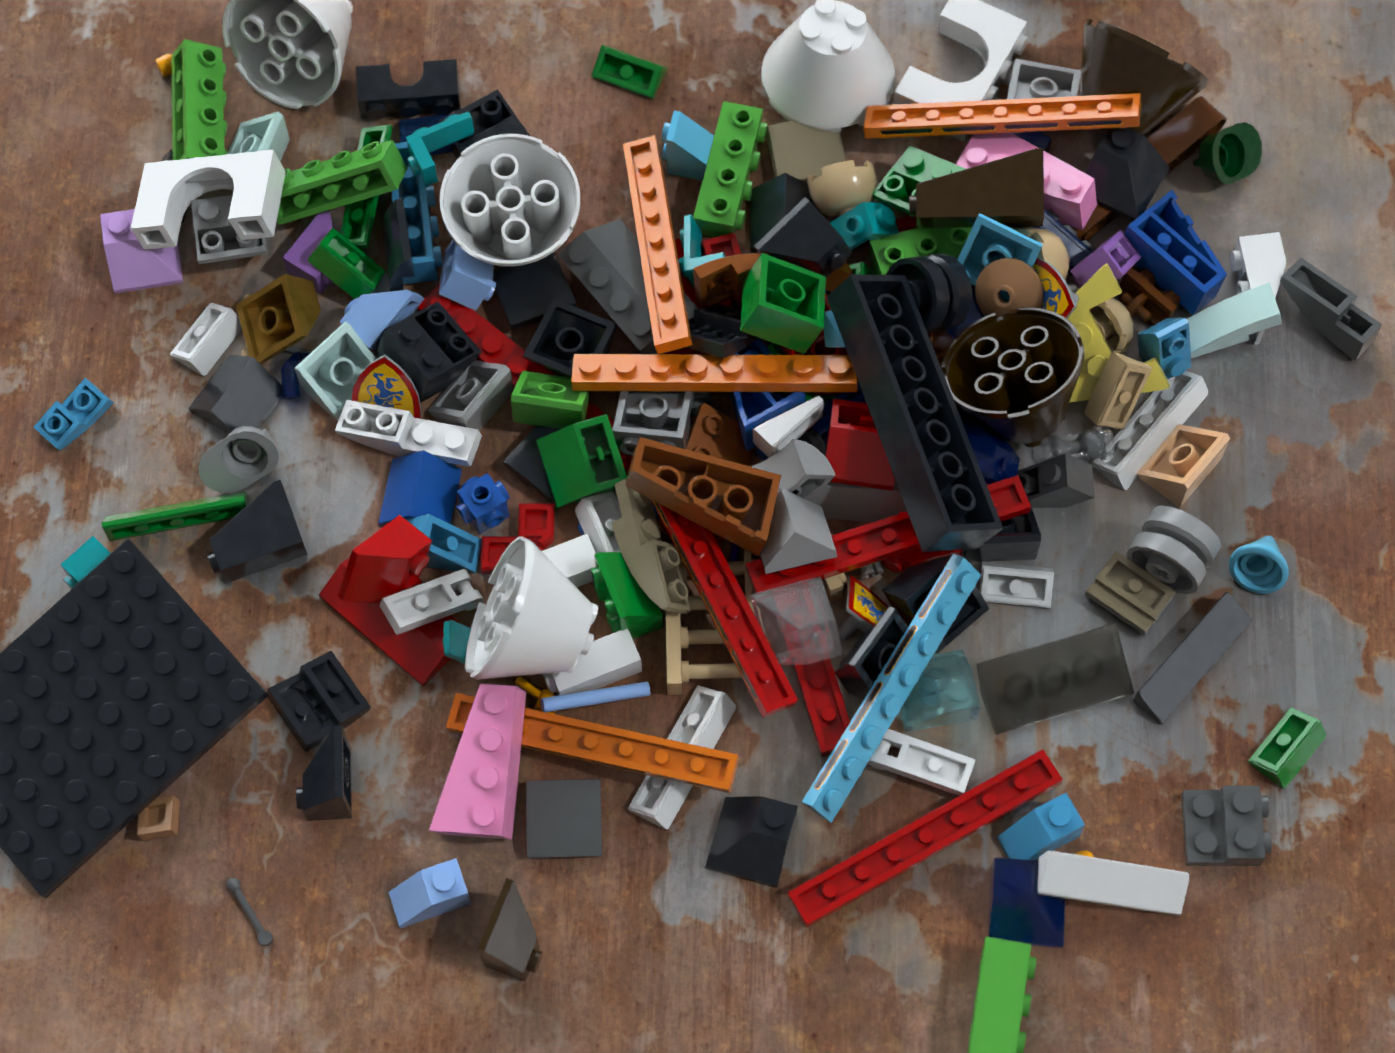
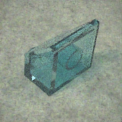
(942, 694)

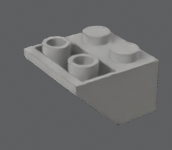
(215, 235)

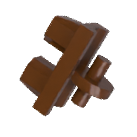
(1144, 299)

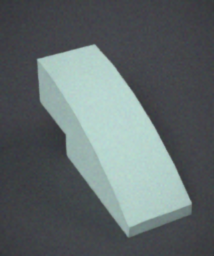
(1233, 320)

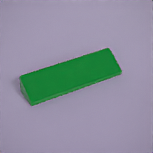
(360, 215)
(174, 516)

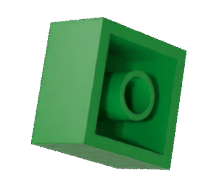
(783, 303)

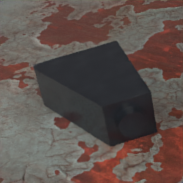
(257, 537)

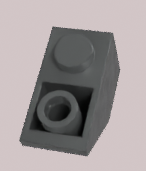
(1058, 482)

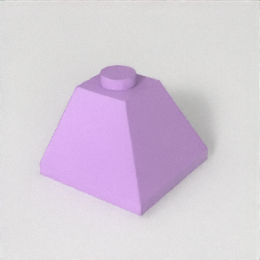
(129, 263)

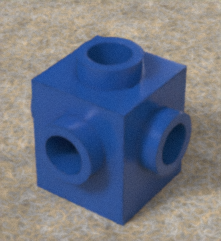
(483, 503)

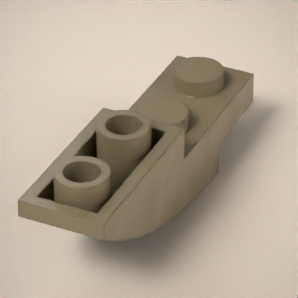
(648, 558)

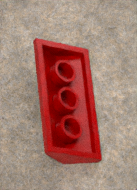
(415, 651)

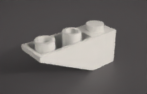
(1258, 261)

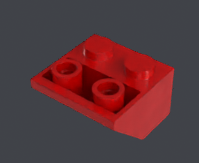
(856, 448)

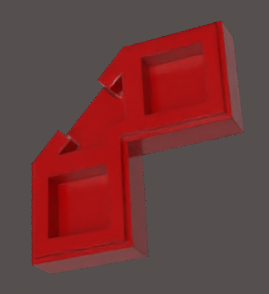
(534, 523)

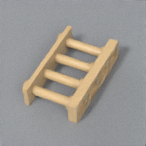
(680, 637)

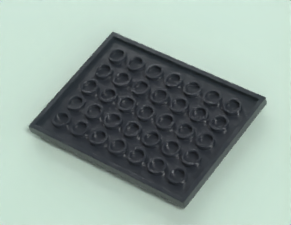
(106, 713)

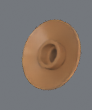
(1014, 277)

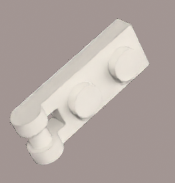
(430, 601)
(923, 762)

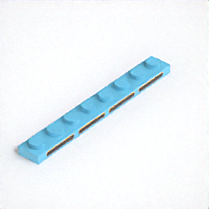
(891, 688)

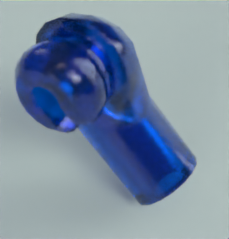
(289, 378)

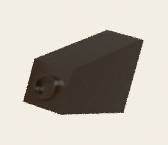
(1002, 189)

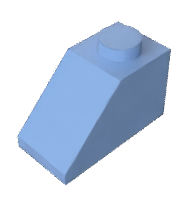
(465, 278)
(378, 311)
(429, 893)

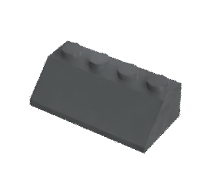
(611, 270)

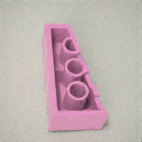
(1066, 189)
(485, 769)

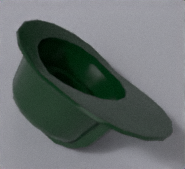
(1230, 153)

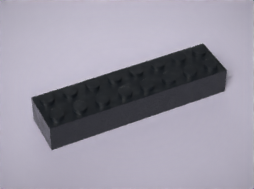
(914, 413)

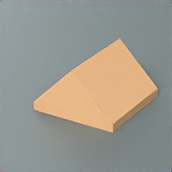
(1183, 462)

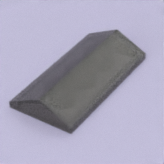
(1054, 678)

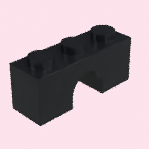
(434, 93)

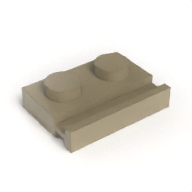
(1130, 593)

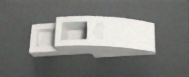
(402, 434)

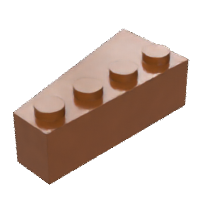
(707, 490)

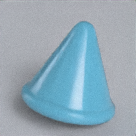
(1259, 566)

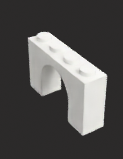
(988, 32)
(172, 185)
(610, 656)

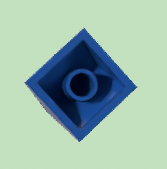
(420, 486)

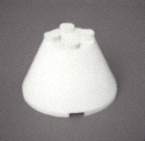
(289, 47)
(828, 68)
(510, 200)
(531, 618)

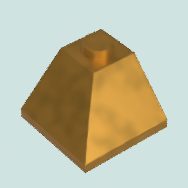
(278, 316)

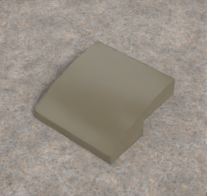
(802, 149)

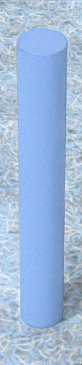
(595, 696)

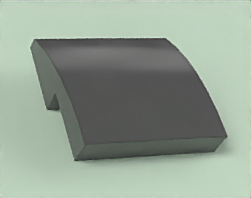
(563, 818)

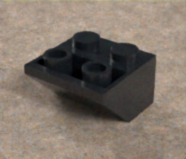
(490, 117)
(429, 349)

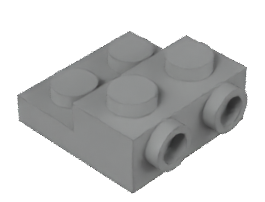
(1042, 81)

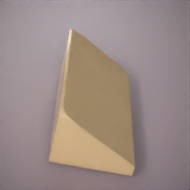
(1117, 391)

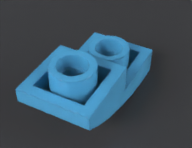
(74, 416)

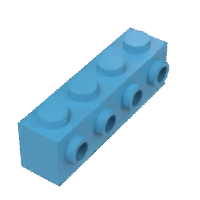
(421, 224)

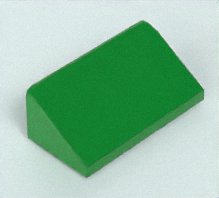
(628, 71)
(346, 265)
(1288, 747)

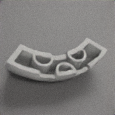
(801, 468)

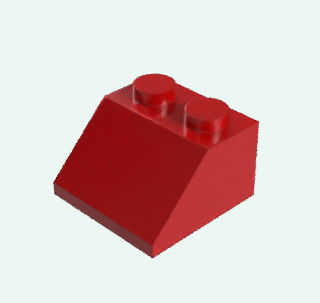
(386, 563)

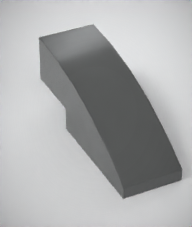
(1330, 308)

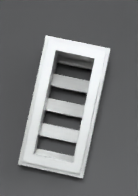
(792, 424)

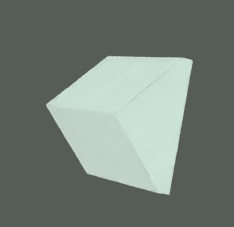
(261, 134)
(333, 369)

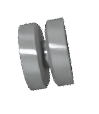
(1175, 548)

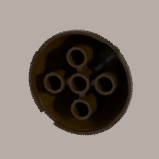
(1130, 65)
(1016, 372)

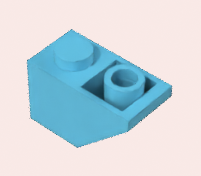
(686, 147)

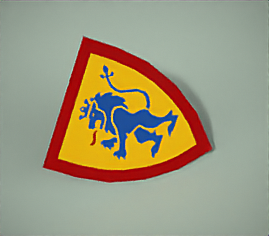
(1057, 293)
(388, 386)
(863, 606)

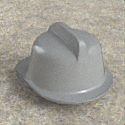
(238, 460)

